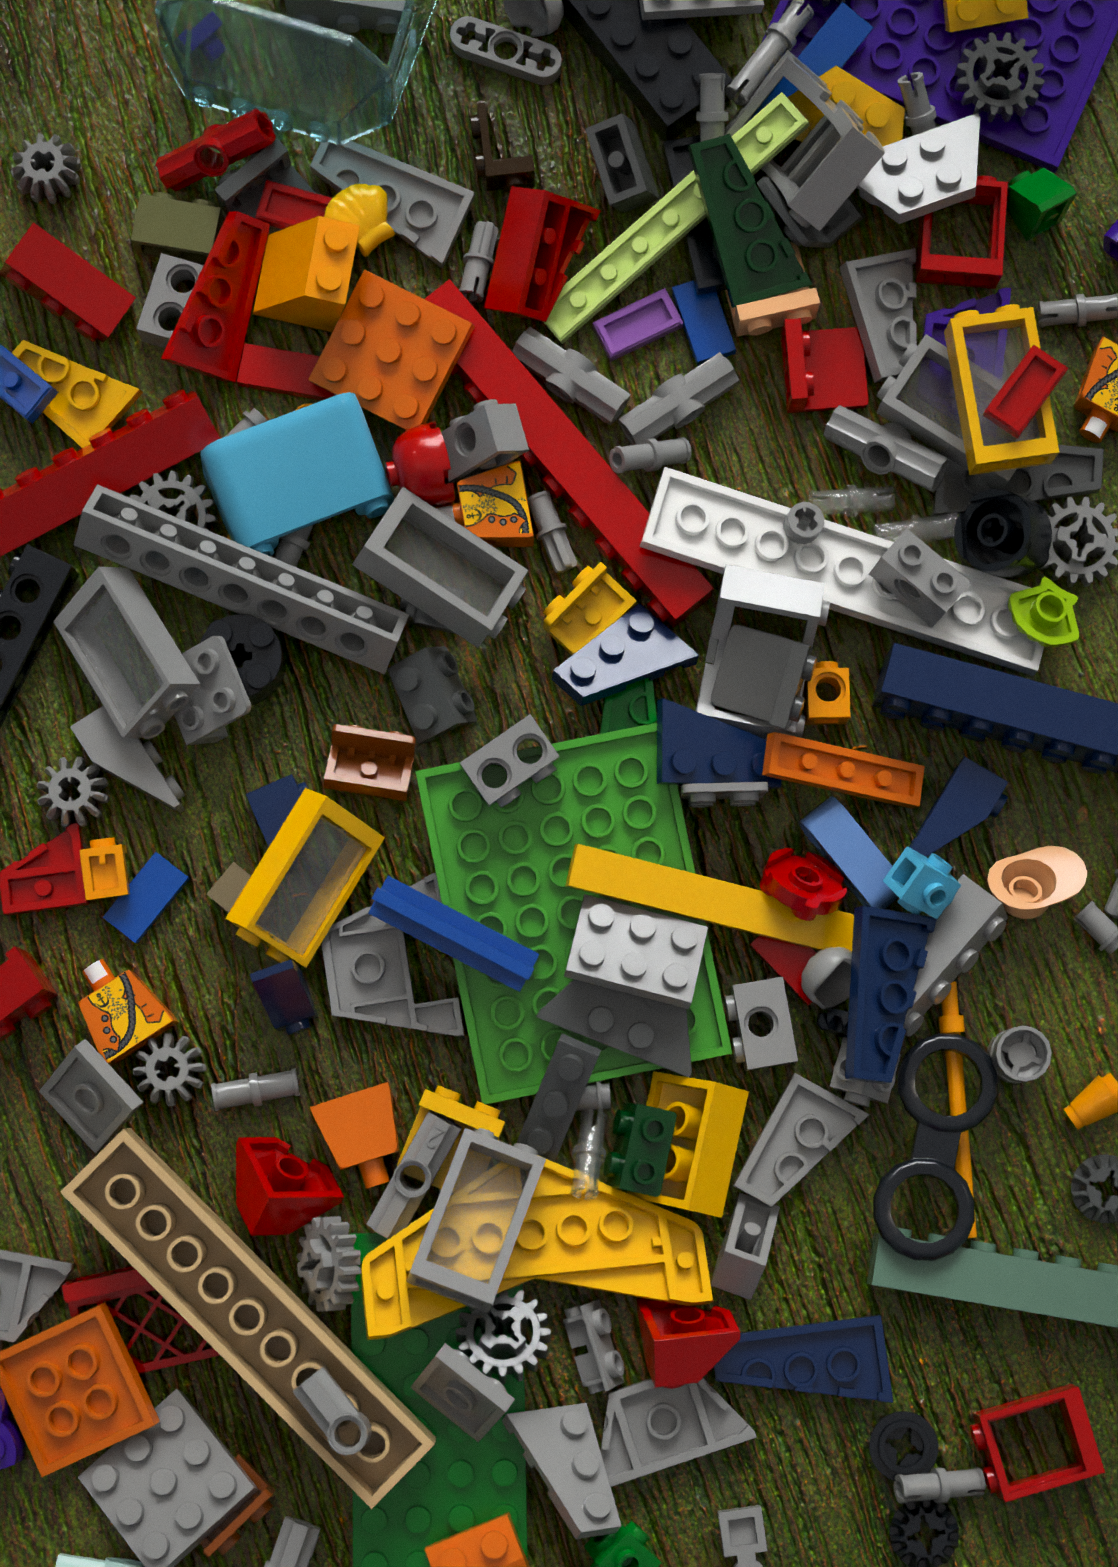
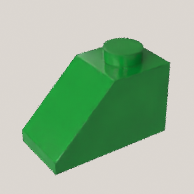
(1038, 201)

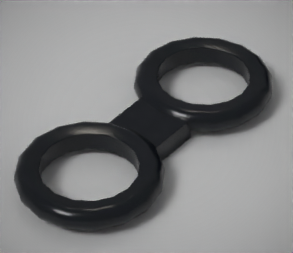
(935, 1147)

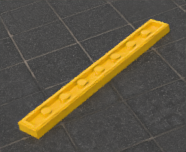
(703, 899)

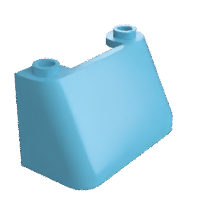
(296, 472)

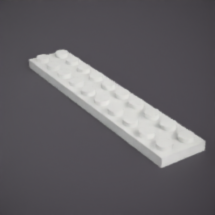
(725, 526)

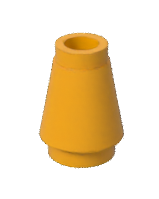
(1094, 1102)

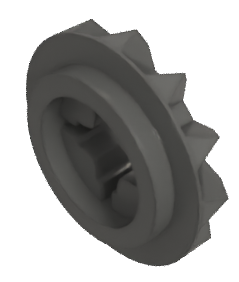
(1087, 1197)

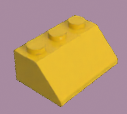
(701, 1142)

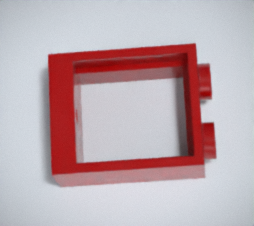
(967, 270)
(1078, 1430)

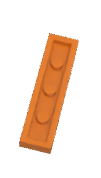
(843, 770)

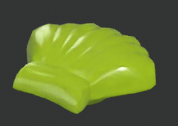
(1045, 614)

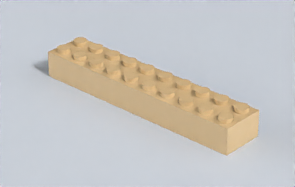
(243, 1309)

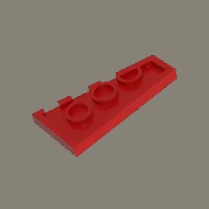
(219, 308)

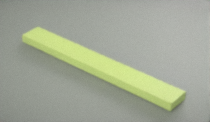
(666, 224)

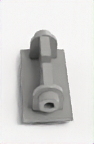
(602, 1365)

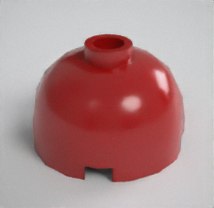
(422, 465)

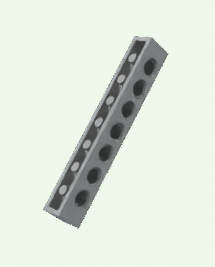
(239, 578)

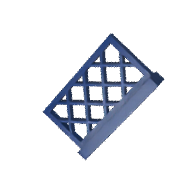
(453, 933)

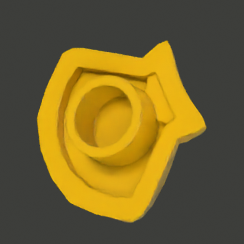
(365, 207)

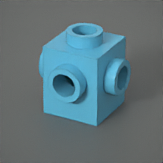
(922, 883)

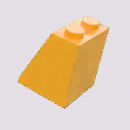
(307, 273)

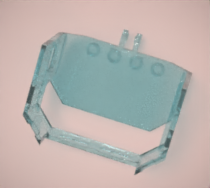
(289, 68)

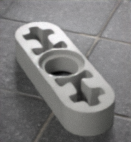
(474, 50)

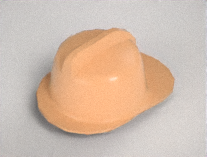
(1036, 880)

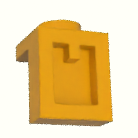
(104, 869)

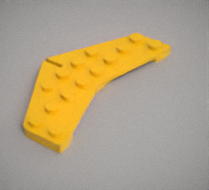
(593, 1244)

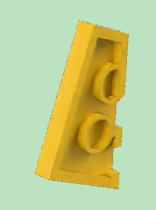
(85, 398)

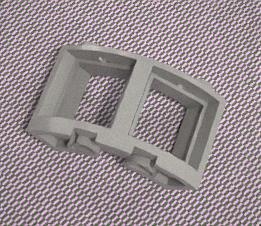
(831, 156)
(767, 594)

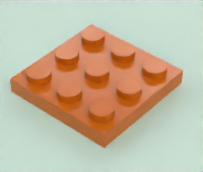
(391, 351)
(74, 1390)

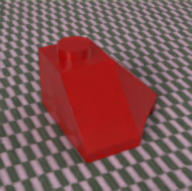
(279, 1189)
(683, 1340)

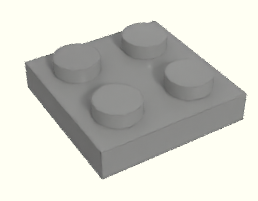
(90, 1096)
(462, 1392)

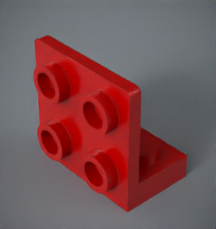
(822, 368)

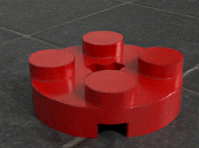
(804, 884)

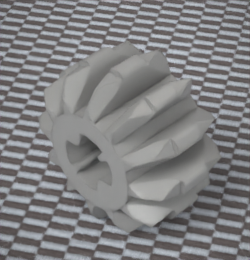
(37, 180)
(88, 788)
(167, 1055)

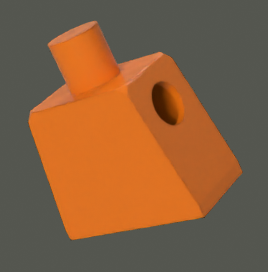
(361, 1131)

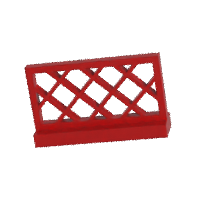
(123, 1283)

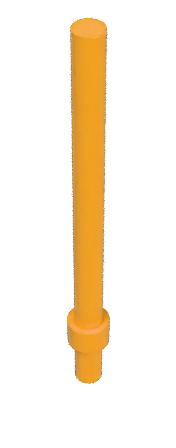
(953, 1023)

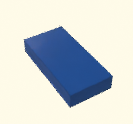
(703, 323)
(149, 897)

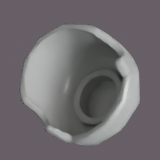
(539, 15)
(828, 977)

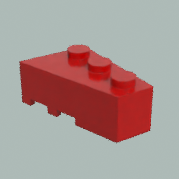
(534, 251)
(66, 284)
(22, 990)

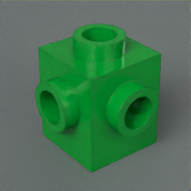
(622, 1548)

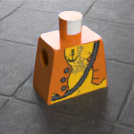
(1099, 392)
(494, 507)
(122, 1012)

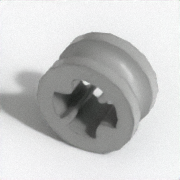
(790, 523)

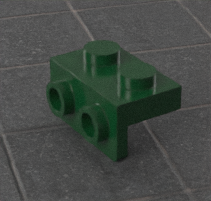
(640, 1148)

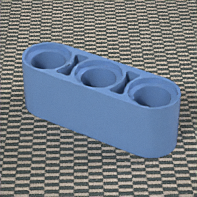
(851, 851)

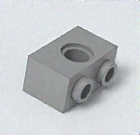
(484, 439)
(919, 577)
(769, 999)

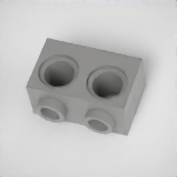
(163, 300)
(503, 752)

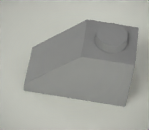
(745, 1247)

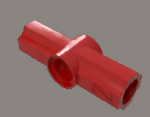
(233, 141)

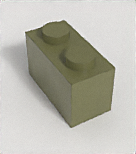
(175, 227)

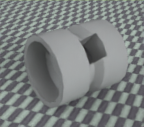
(1020, 1054)

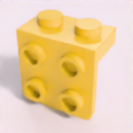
(446, 1103)

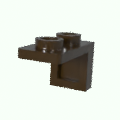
(498, 173)

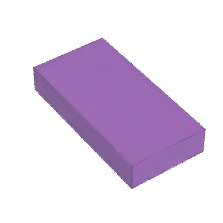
(637, 324)

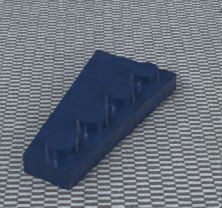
(884, 970)
(817, 1357)

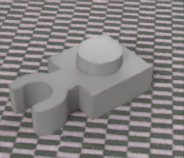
(742, 1534)

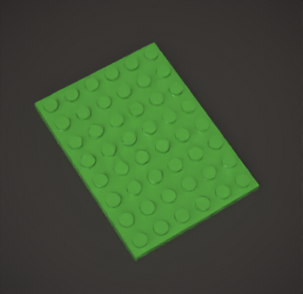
(512, 873)

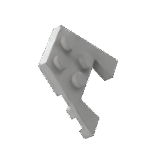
(372, 974)

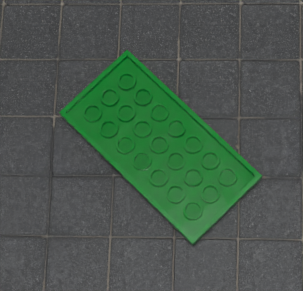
(458, 1478)

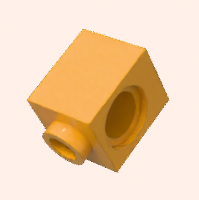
(824, 712)

